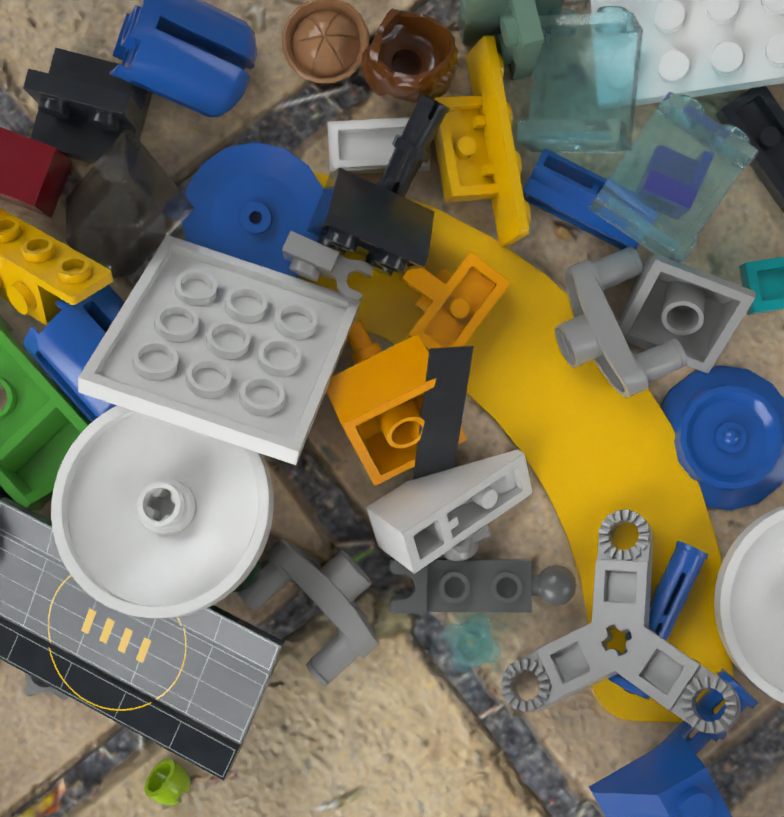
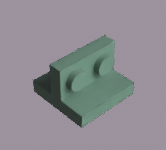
(517, 28)

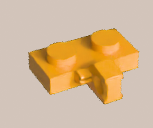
(454, 302)

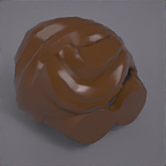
(412, 61)

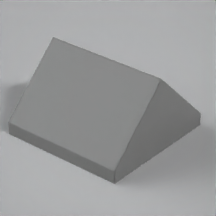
(686, 306)

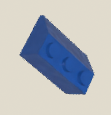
(661, 784)

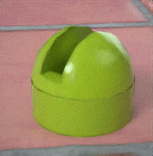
(167, 782)

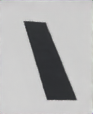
(442, 409)

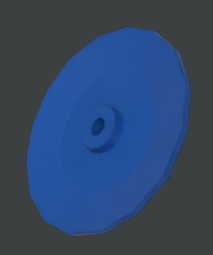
(250, 202)
(728, 434)

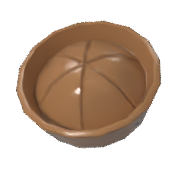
(325, 40)

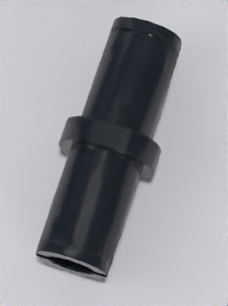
(413, 145)

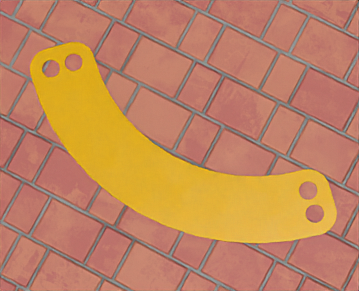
(576, 434)

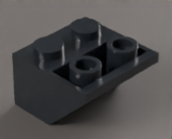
(373, 223)

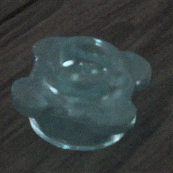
(467, 657)

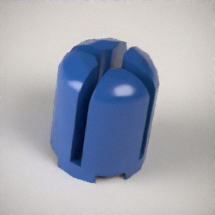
(187, 54)
(71, 340)

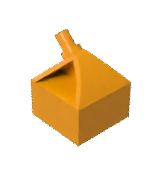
(383, 402)

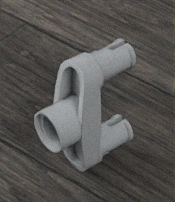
(596, 333)
(332, 590)

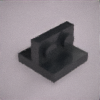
(84, 105)

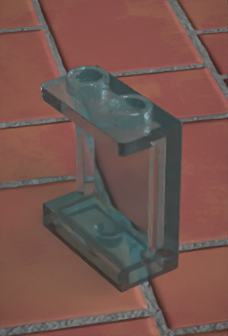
(584, 82)
(673, 177)

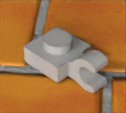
(314, 259)

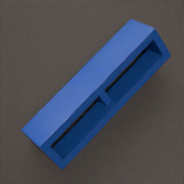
(567, 192)

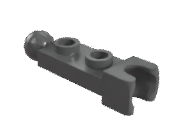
(481, 586)

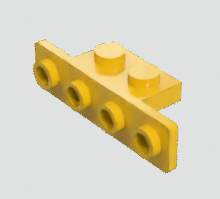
(478, 146)
(42, 270)

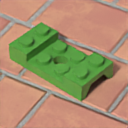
(34, 425)

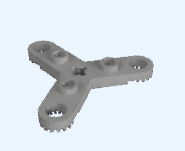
(651, 662)

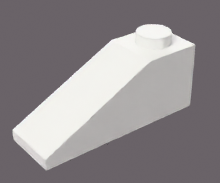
(447, 507)

